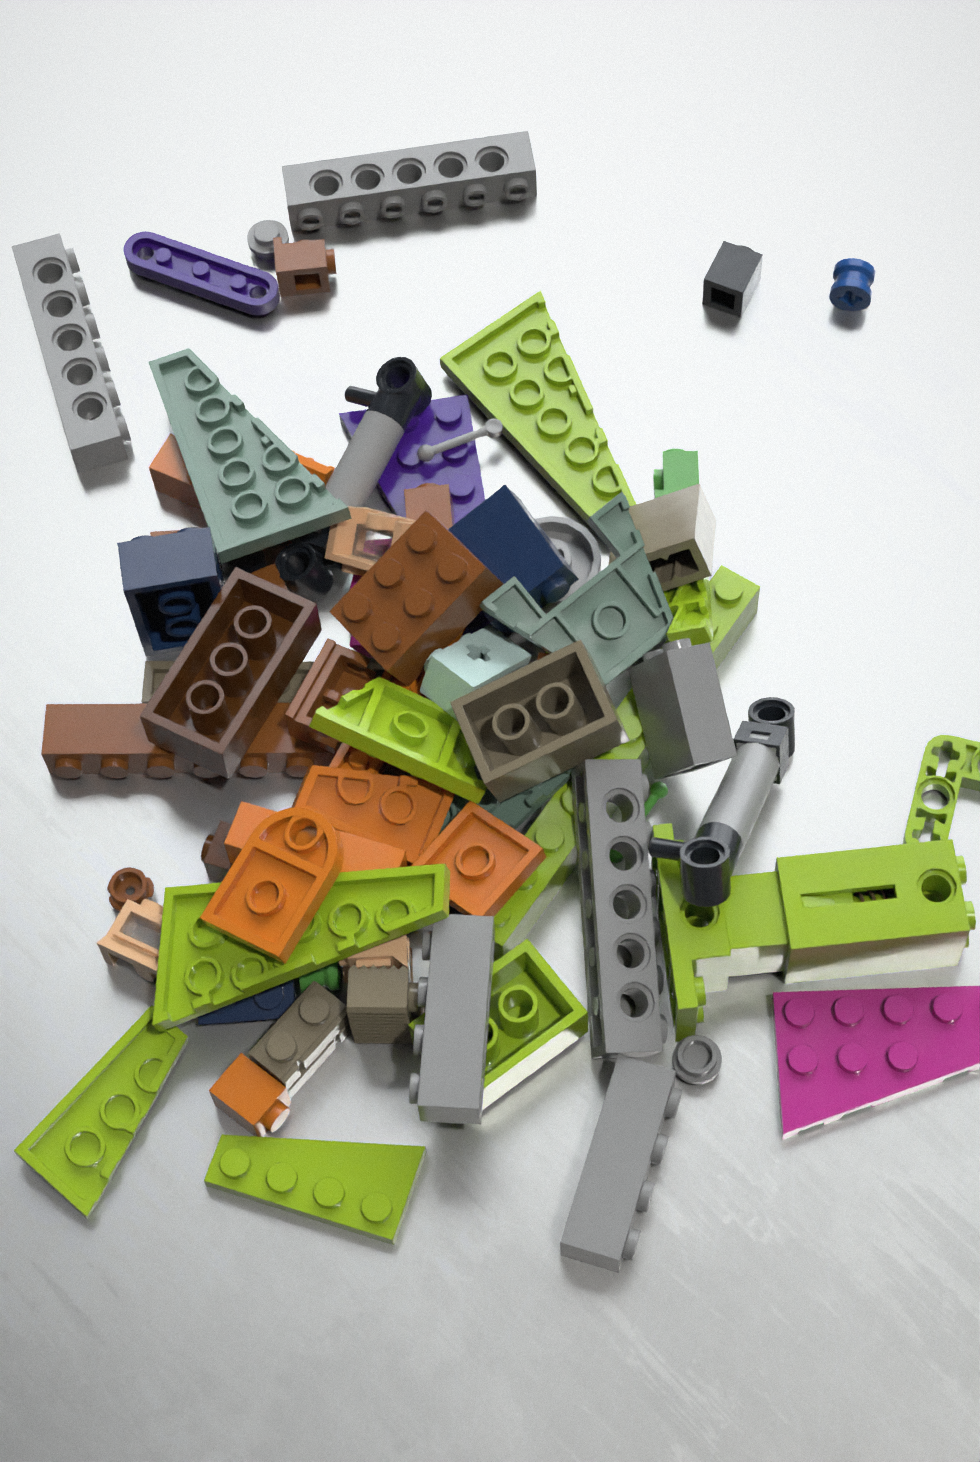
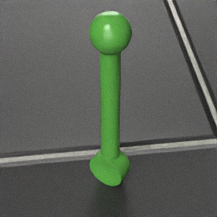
(658, 791)

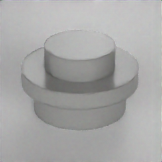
(261, 238)
(697, 1059)

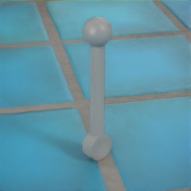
(492, 429)

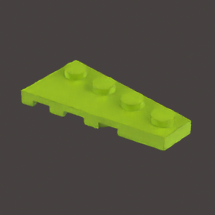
(331, 1182)

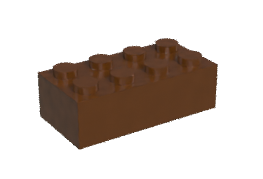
(231, 672)

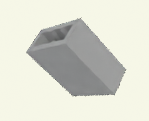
(682, 709)

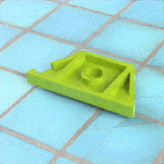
(405, 733)

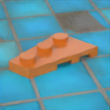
(377, 806)

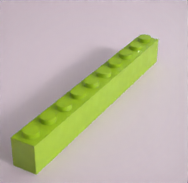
(732, 608)

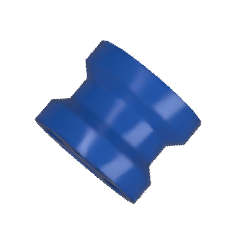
(852, 284)

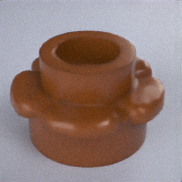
(126, 879)

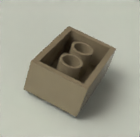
(539, 721)

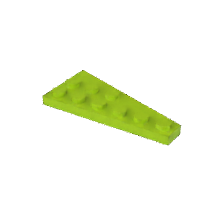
(363, 909)

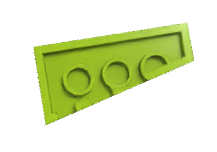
(98, 1118)

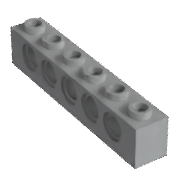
(410, 181)
(62, 326)
(603, 930)

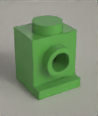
(678, 471)

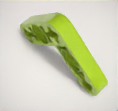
(960, 772)

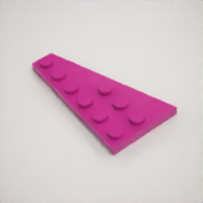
(868, 1047)

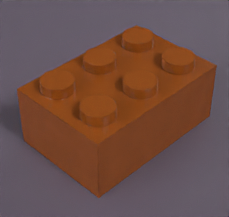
(416, 598)

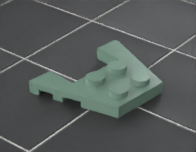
(614, 613)

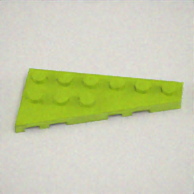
(530, 384)

